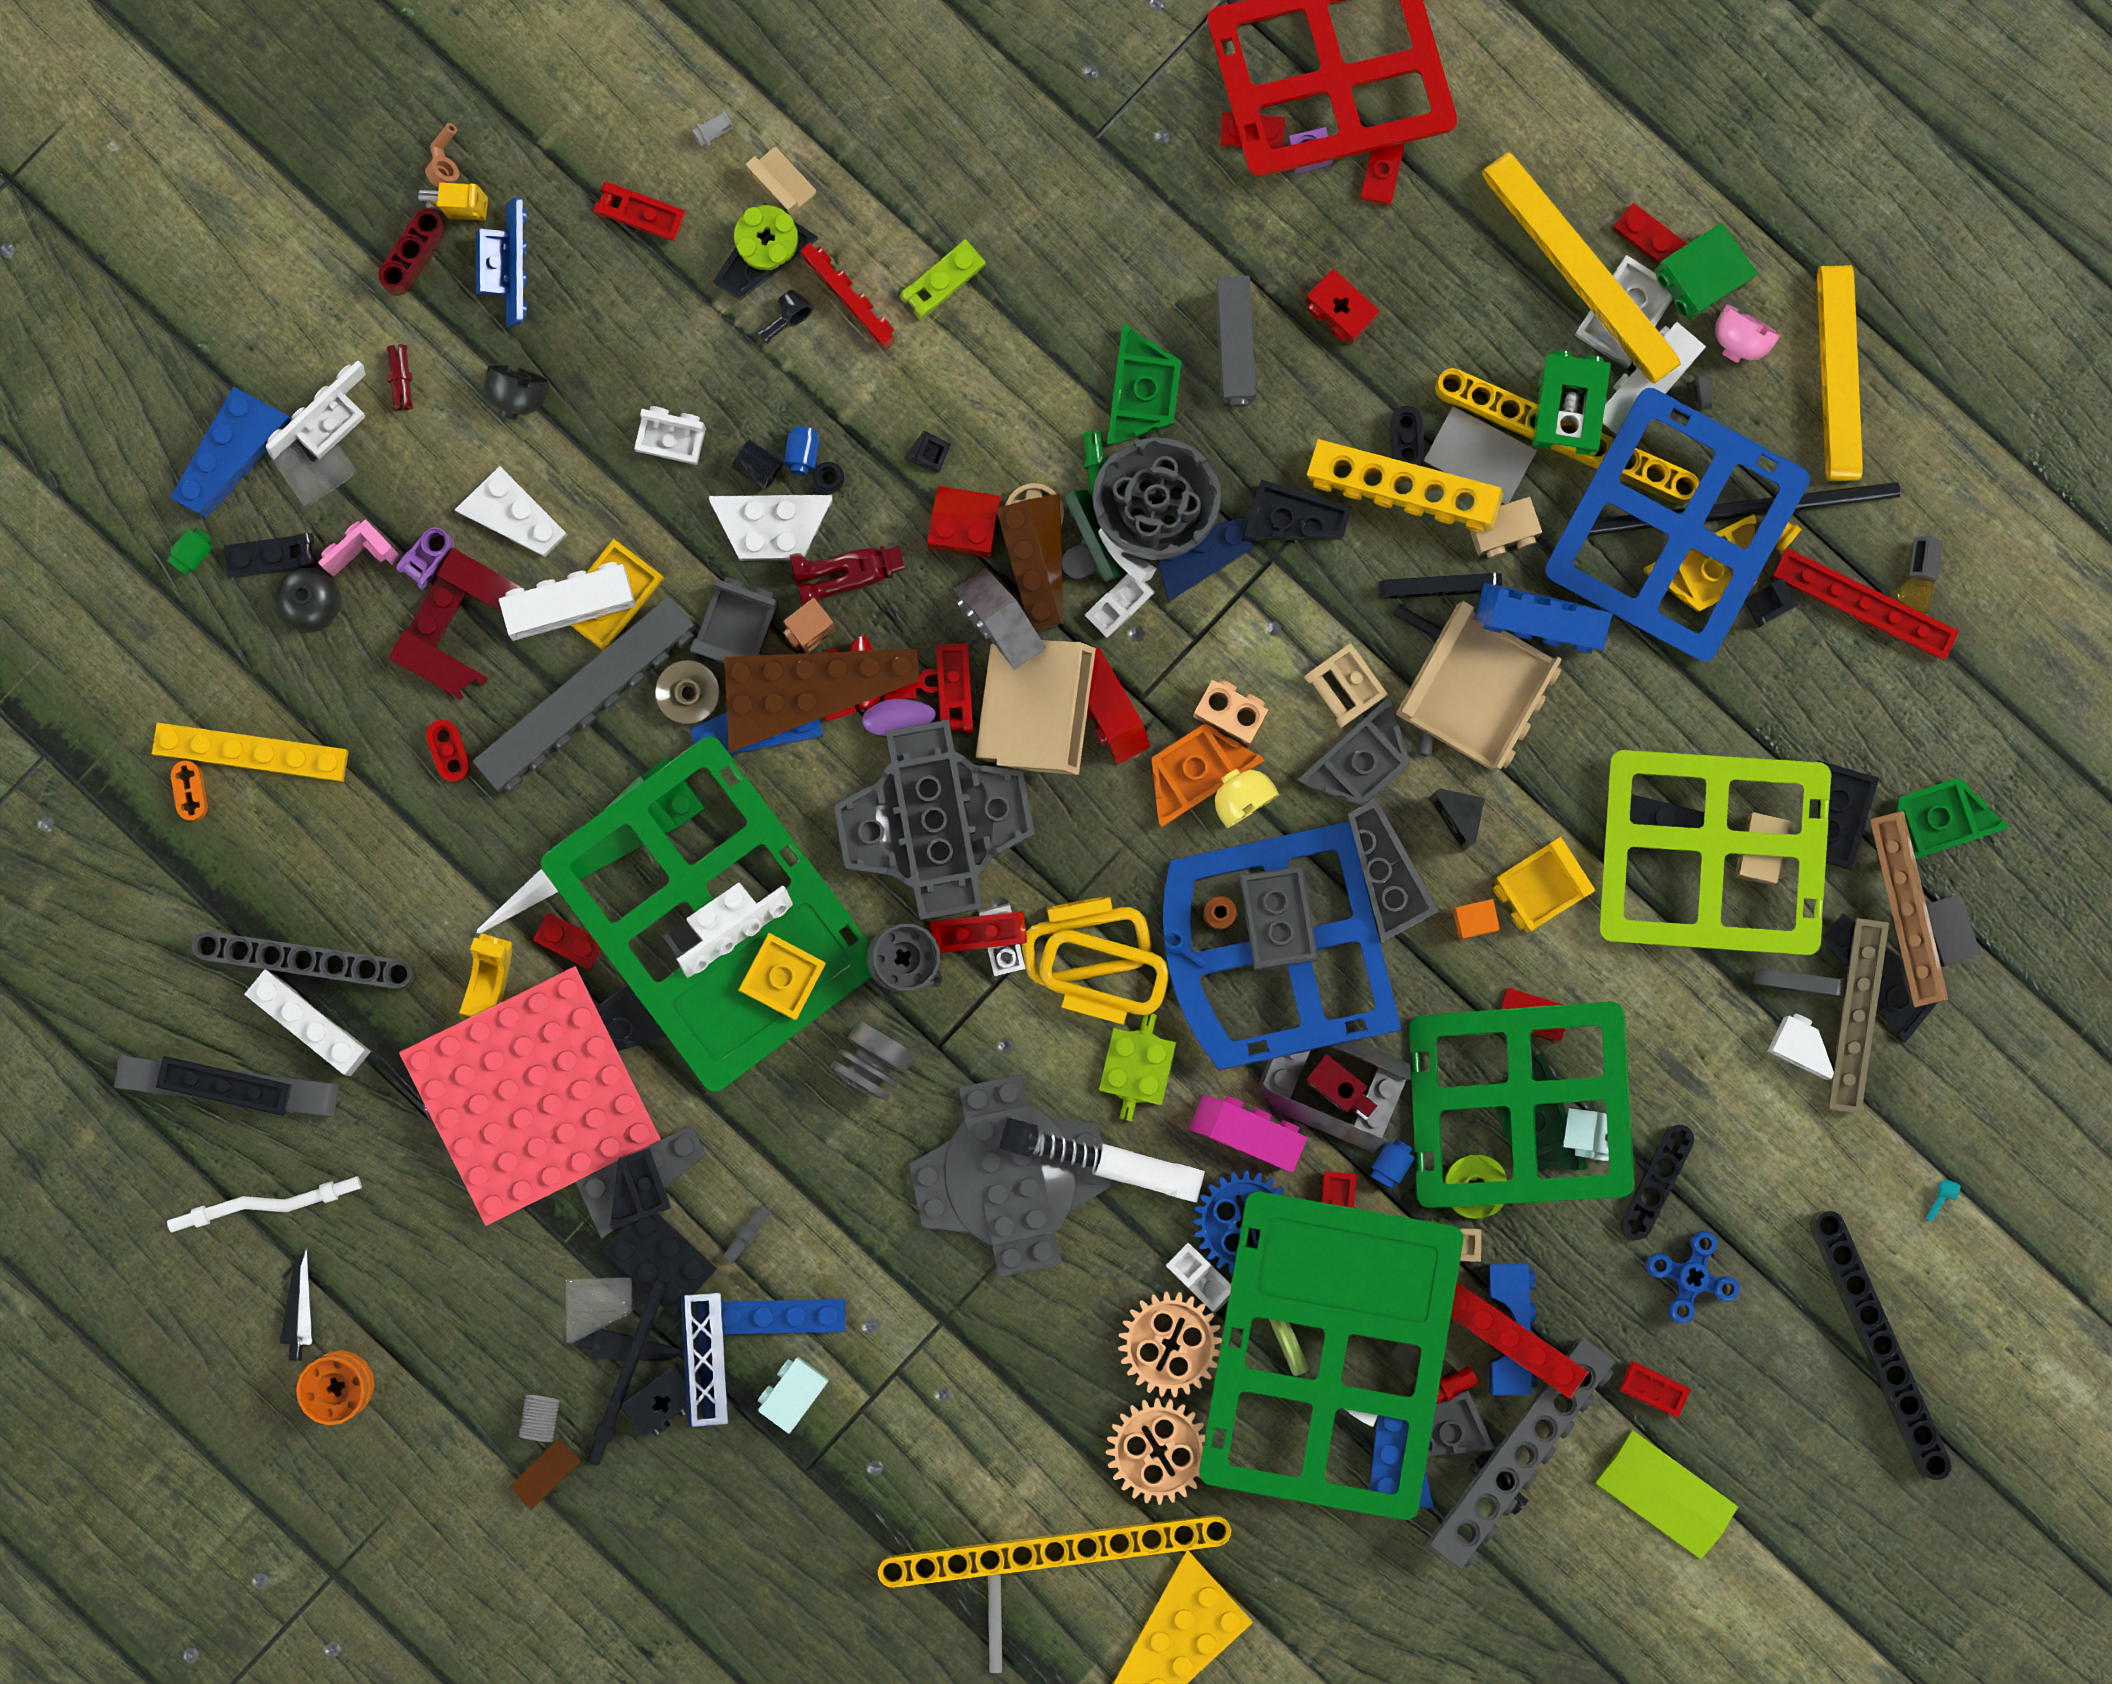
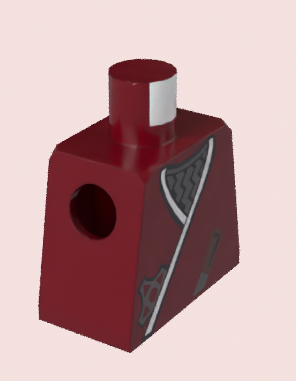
(1331, 1076)

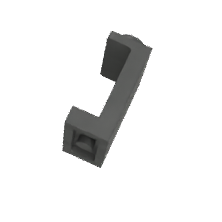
(734, 622)

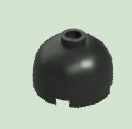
(514, 390)
(308, 599)

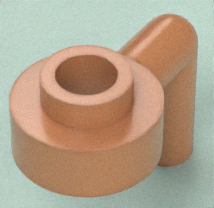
(440, 167)

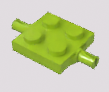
(1137, 1066)

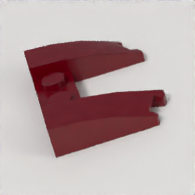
(417, 645)

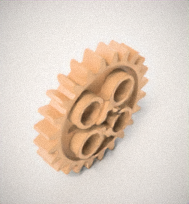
(1143, 1331)
(1132, 1466)

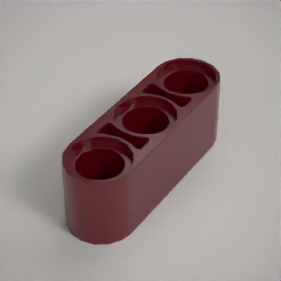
(411, 267)

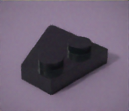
(637, 1189)

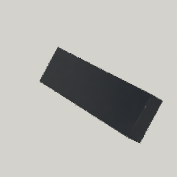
(223, 1085)

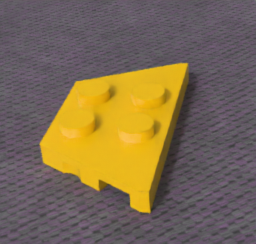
(1702, 579)

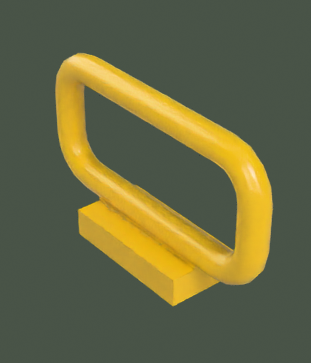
(1081, 915)
(1096, 1002)

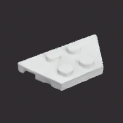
(770, 524)

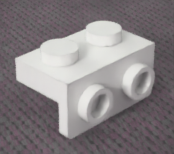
(670, 435)

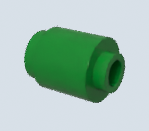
(190, 550)

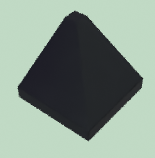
(928, 452)

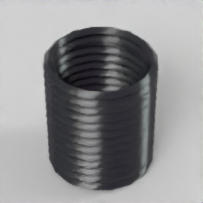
(757, 464)

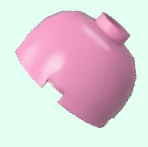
(1743, 335)

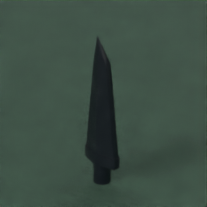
(297, 1319)
(615, 1346)

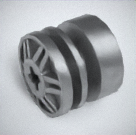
(872, 1061)

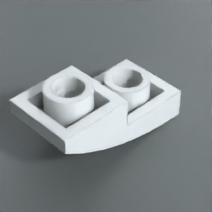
(1004, 958)

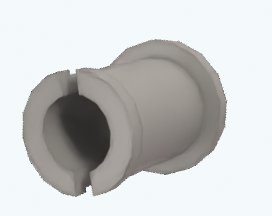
(712, 129)

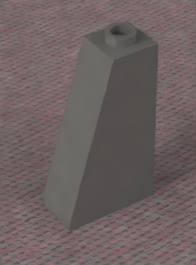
(1235, 340)

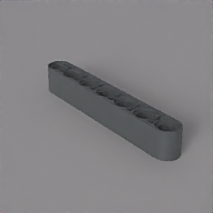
(288, 960)
(304, 1095)

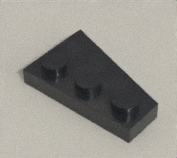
(1294, 515)
(1848, 811)

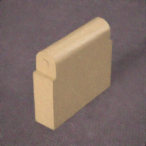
(1038, 711)

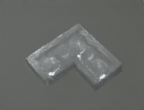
(313, 479)

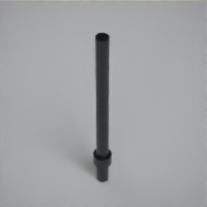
(604, 1431)

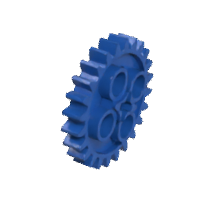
(1213, 1228)

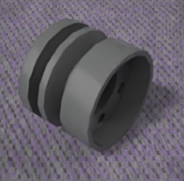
(920, 964)

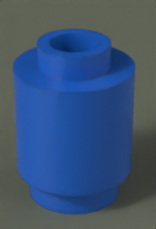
(801, 450)
(1392, 1164)

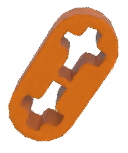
(196, 788)

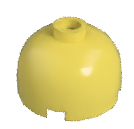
(1242, 795)

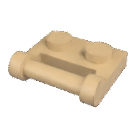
(1355, 680)

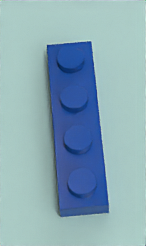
(783, 1316)

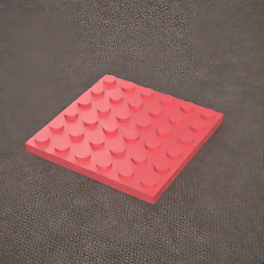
(529, 1095)

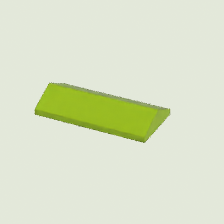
(1666, 1495)

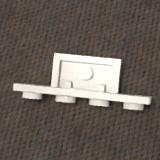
(325, 419)
(728, 922)

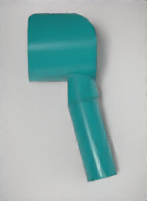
(1946, 1189)

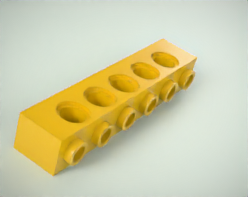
(1331, 456)

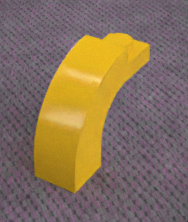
(488, 974)

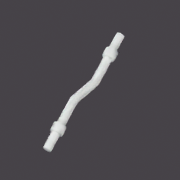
(201, 1215)

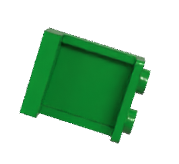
(1705, 271)

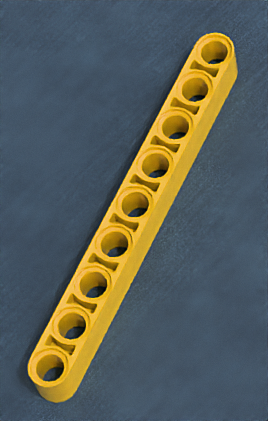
(1581, 268)
(1521, 425)

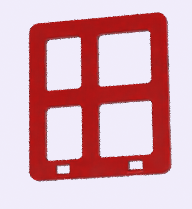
(1332, 79)

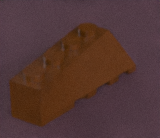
(1034, 548)

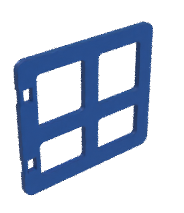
(1683, 530)

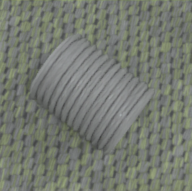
(539, 1418)

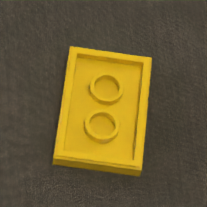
(643, 582)

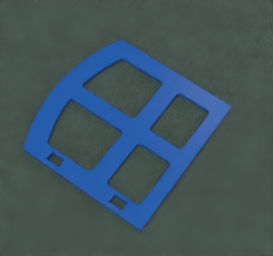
(1314, 1028)

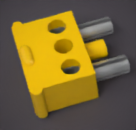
(457, 201)

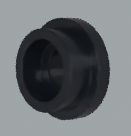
(824, 468)

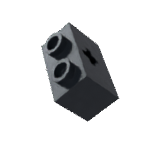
(642, 1405)

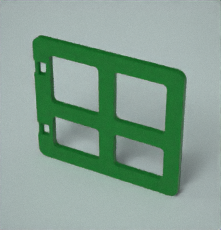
(1522, 1096)

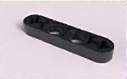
(1436, 585)
(1661, 1184)

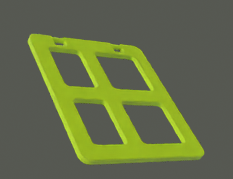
(1714, 843)

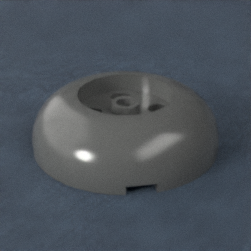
(1168, 467)

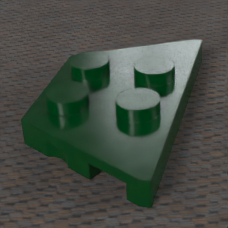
(1549, 1126)

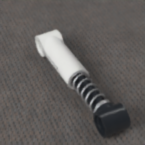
(1105, 1160)

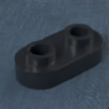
(1407, 439)

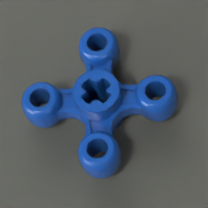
(1705, 1281)

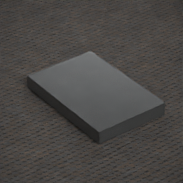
(1278, 918)

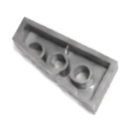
(1391, 878)

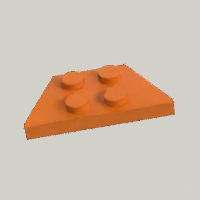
(1194, 768)

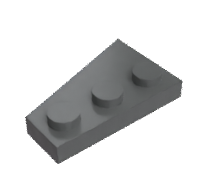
(1458, 1428)

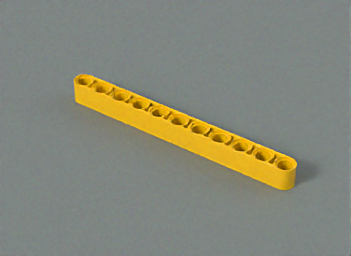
(1039, 1558)

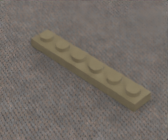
(1858, 1015)

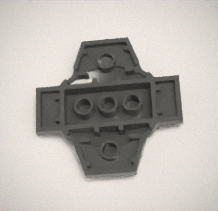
(934, 820)
(1001, 1194)

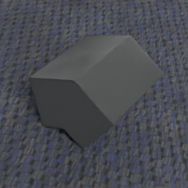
(1931, 558)

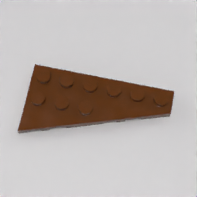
(790, 690)

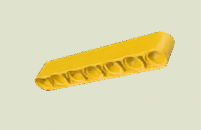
(1839, 373)

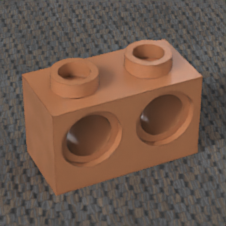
(808, 627)

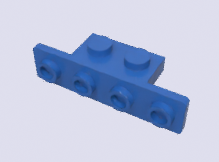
(501, 262)

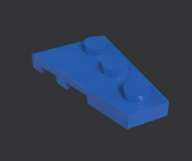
(1388, 1458)

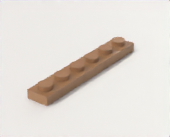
(1909, 909)

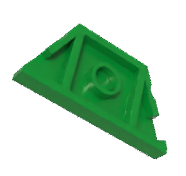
(1142, 389)
(1946, 817)

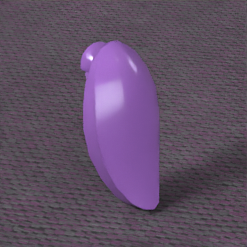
(896, 715)

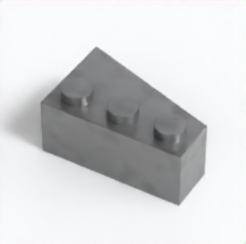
(998, 617)

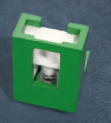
(1574, 379)

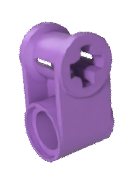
(425, 558)

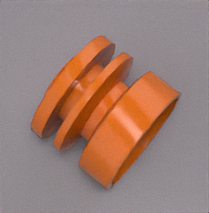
(328, 1404)

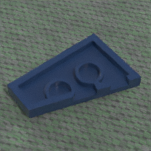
(1215, 552)

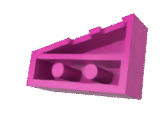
(1249, 1131)

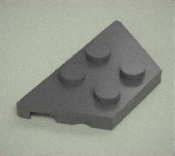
(1361, 760)

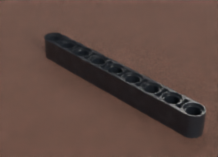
(1891, 1356)

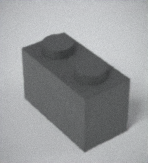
(1952, 930)

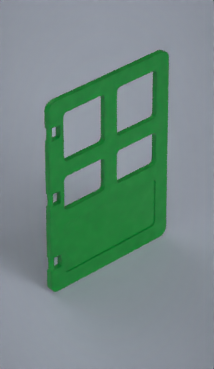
(705, 1015)
(1348, 1277)

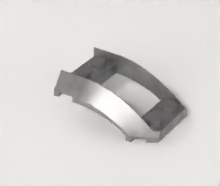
(1382, 1088)

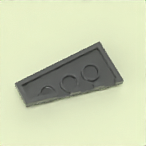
(672, 1157)

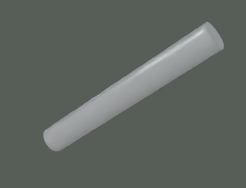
(995, 1623)

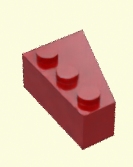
(1114, 714)

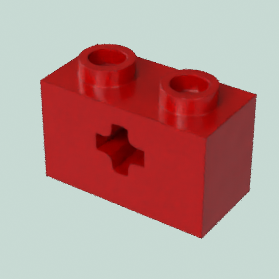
(1334, 292)

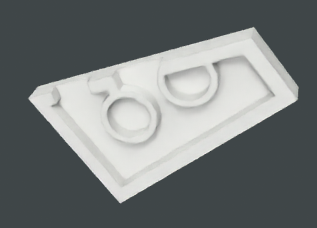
(512, 513)

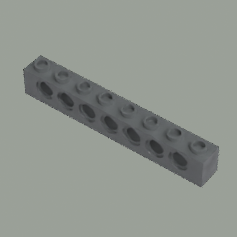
(1445, 1539)

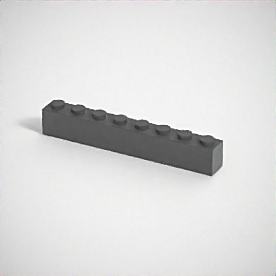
(585, 695)

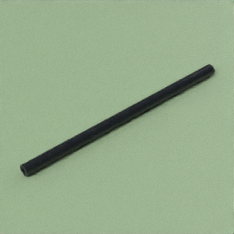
(1761, 506)

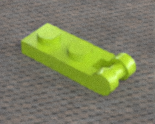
(943, 279)

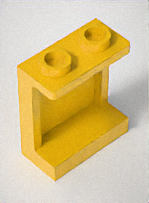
(1542, 886)

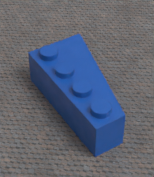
(228, 452)
(1542, 617)

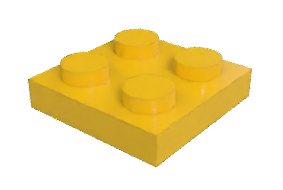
(782, 976)

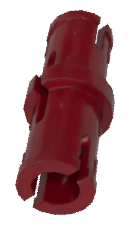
(400, 377)

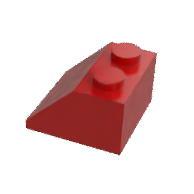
(963, 522)

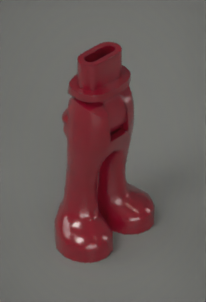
(860, 566)

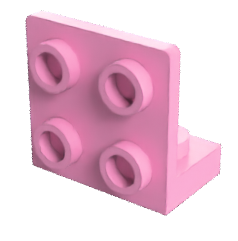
(357, 538)

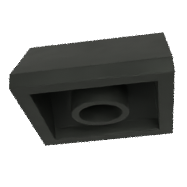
(1460, 814)

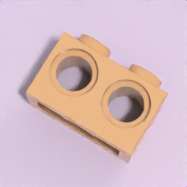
(1226, 719)

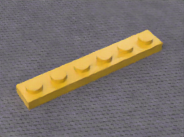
(250, 752)

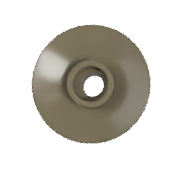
(677, 679)

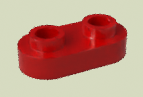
(448, 751)

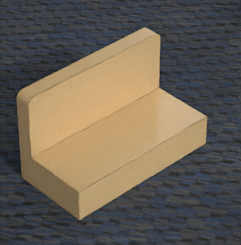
(781, 181)

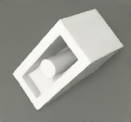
(1801, 1046)

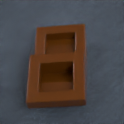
(544, 1474)

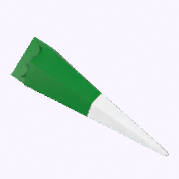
(669, 812)

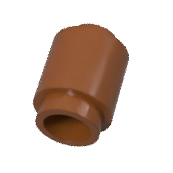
(1215, 922)

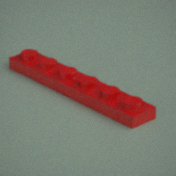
(1865, 604)
(1517, 1342)

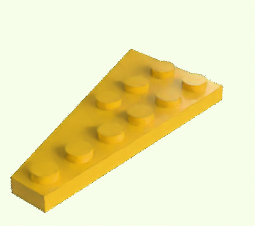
(1185, 1629)

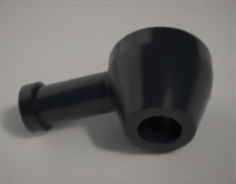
(794, 310)

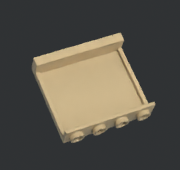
(1479, 689)

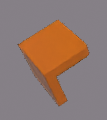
(1475, 919)

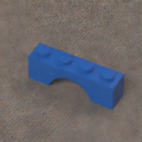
(1511, 1287)

